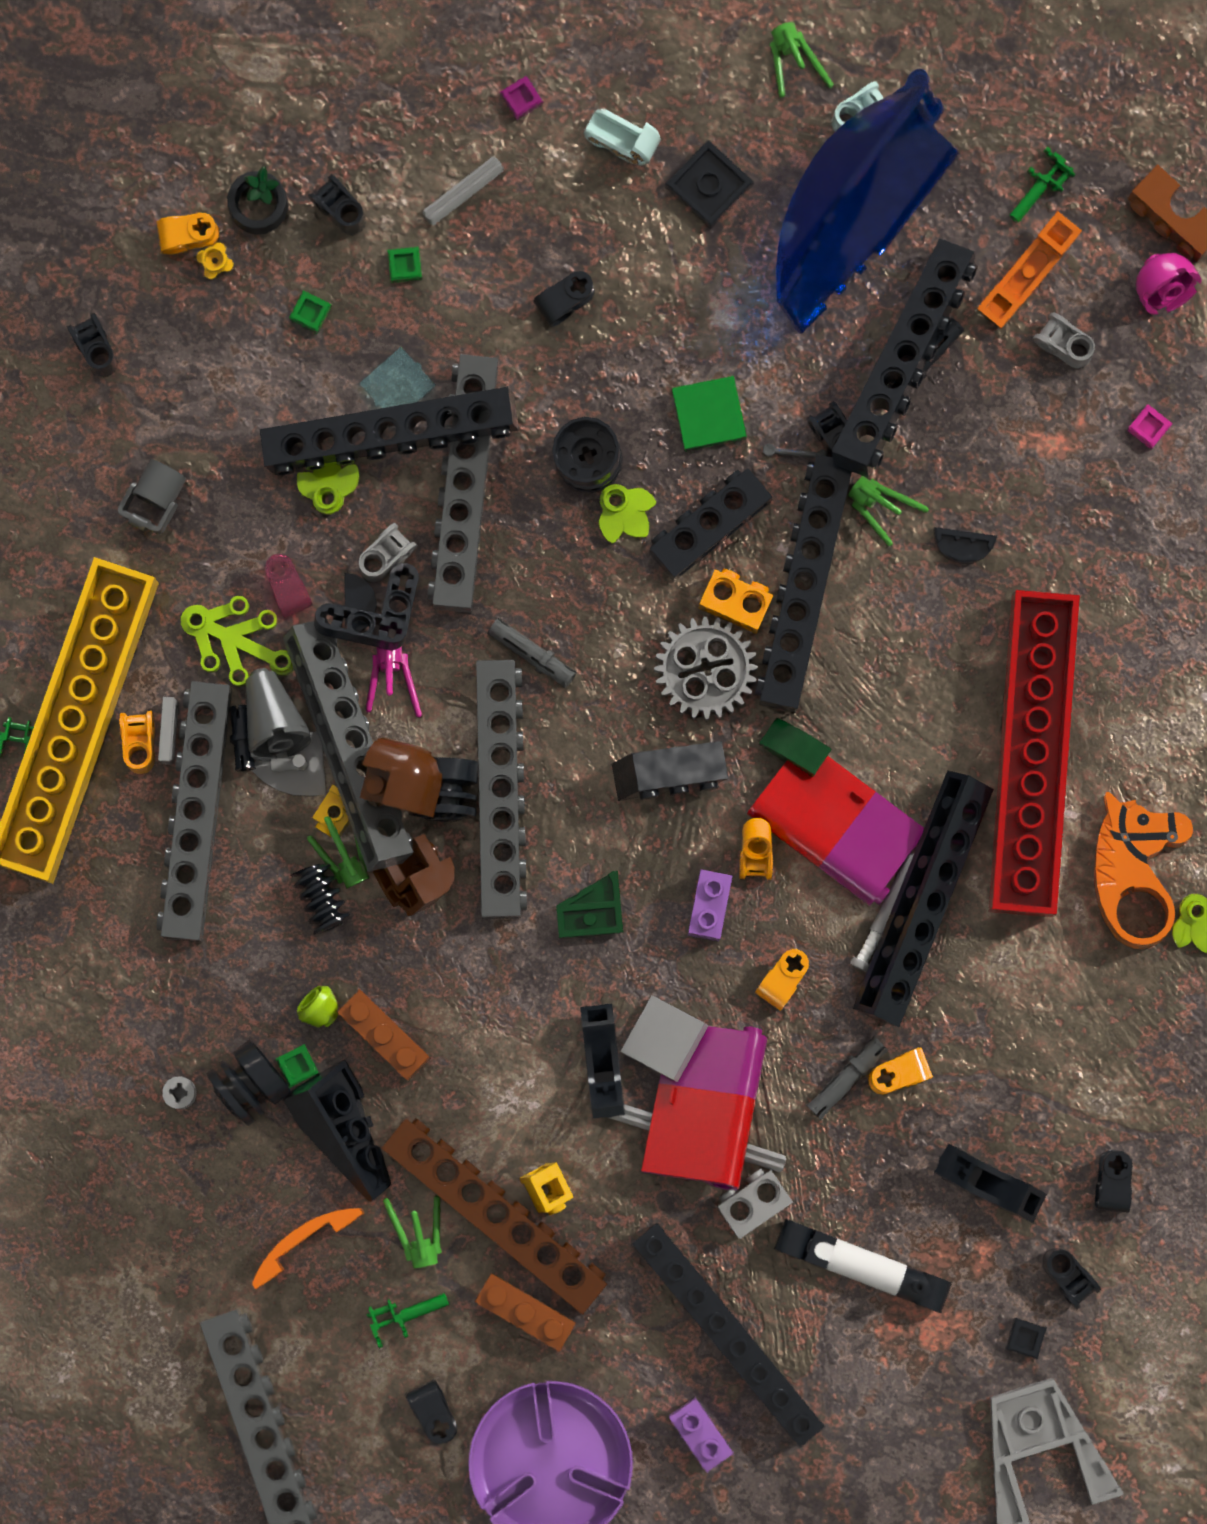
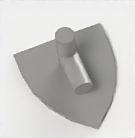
(297, 774)

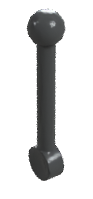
(769, 450)

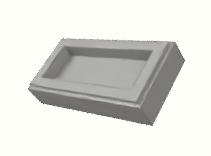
(168, 730)

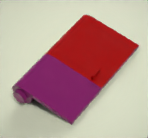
(839, 826)
(707, 1115)

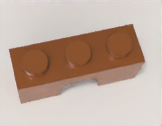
(1153, 199)
(384, 1035)
(525, 1312)

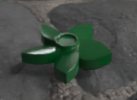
(260, 186)

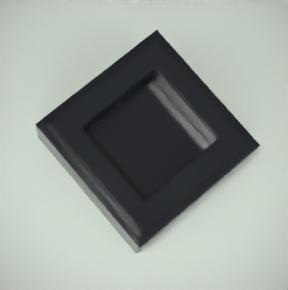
(1025, 1338)

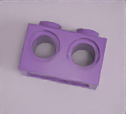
(710, 905)
(700, 1434)

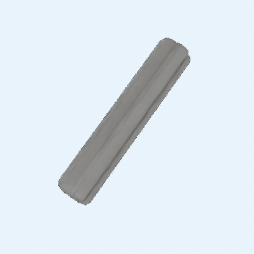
(463, 190)

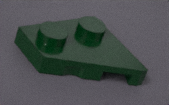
(592, 910)

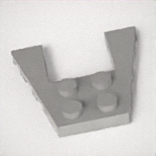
(1033, 1422)

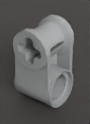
(1063, 340)
(389, 549)

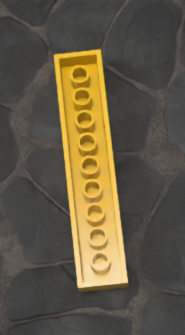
(74, 719)

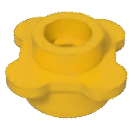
(206, 257)

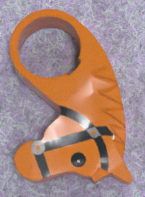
(1123, 846)

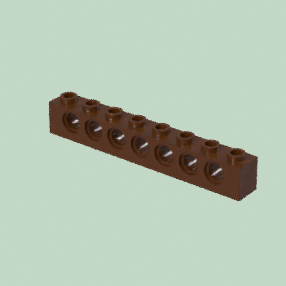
(400, 1149)

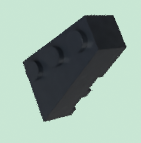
(670, 770)

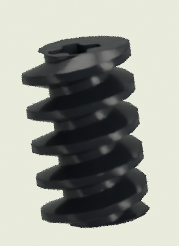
(321, 897)

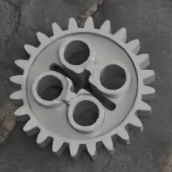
(714, 695)

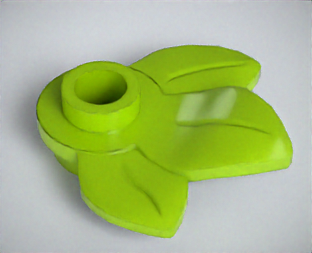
(326, 481)
(628, 516)
(1190, 927)

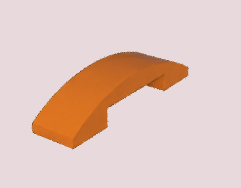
(1029, 270)
(271, 1266)

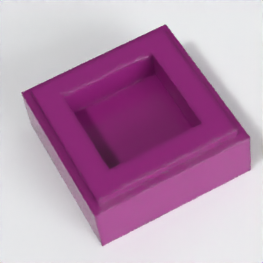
(521, 97)

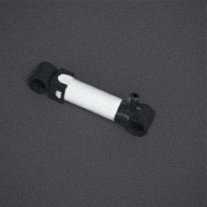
(863, 1265)

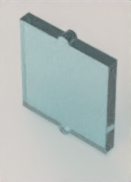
(397, 381)

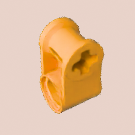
(181, 233)
(138, 734)
(756, 854)
(780, 983)
(904, 1072)

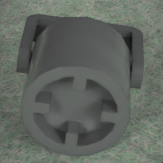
(157, 487)

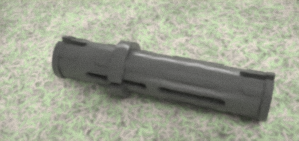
(531, 652)
(847, 1077)

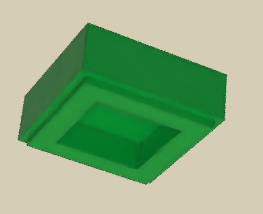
(404, 264)
(310, 312)
(297, 1066)

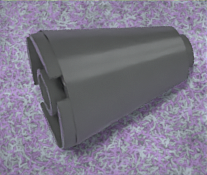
(272, 718)

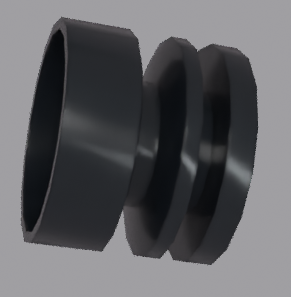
(582, 437)
(455, 775)
(248, 1083)

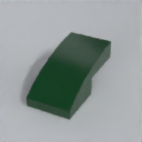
(795, 746)

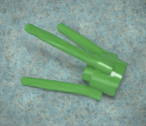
(789, 42)
(868, 492)
(352, 870)
(422, 1251)

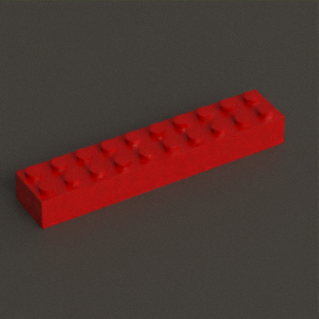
(1034, 753)

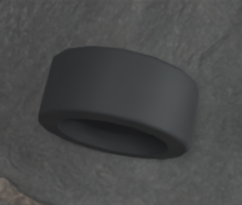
(259, 226)

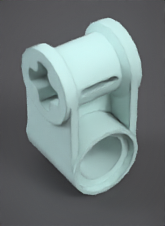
(856, 103)

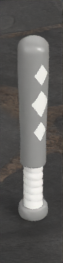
(878, 925)

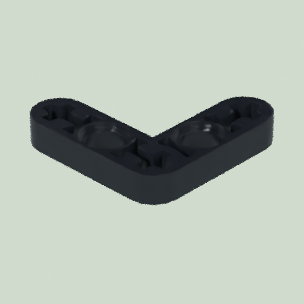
(386, 620)

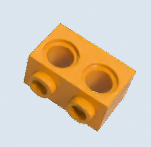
(732, 608)

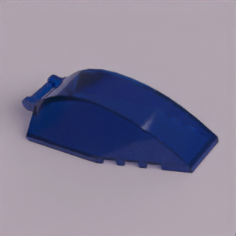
(859, 196)

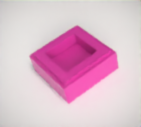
(1149, 426)

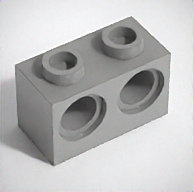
(758, 1210)

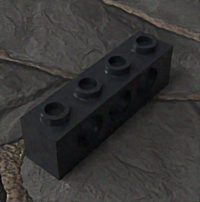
(677, 561)

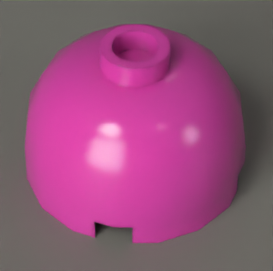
(1166, 282)

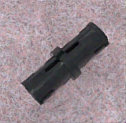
(240, 739)

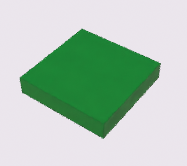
(709, 413)

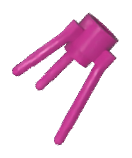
(390, 662)

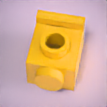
(331, 800)
(558, 1190)

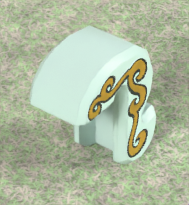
(622, 137)

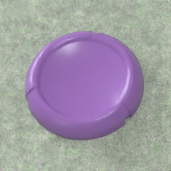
(550, 1457)

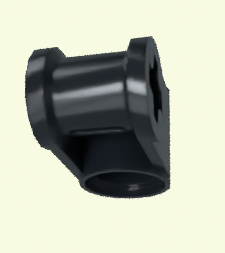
(335, 202)
(561, 301)
(92, 341)
(828, 426)
(1114, 1189)
(1074, 1281)
(429, 1406)

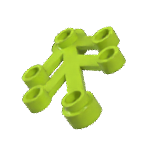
(232, 638)

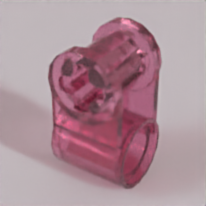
(287, 590)

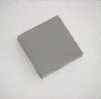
(664, 1038)

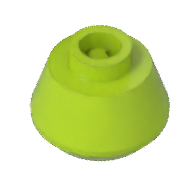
(318, 1007)

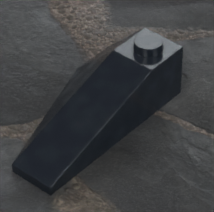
(333, 1118)

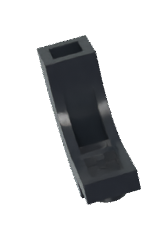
(602, 1061)
(989, 1183)

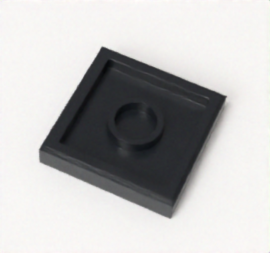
(709, 184)

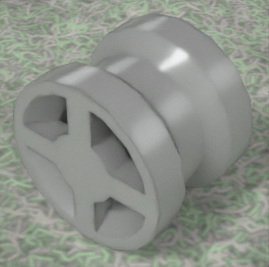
(185, 1093)

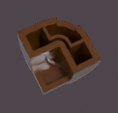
(401, 776)
(418, 880)

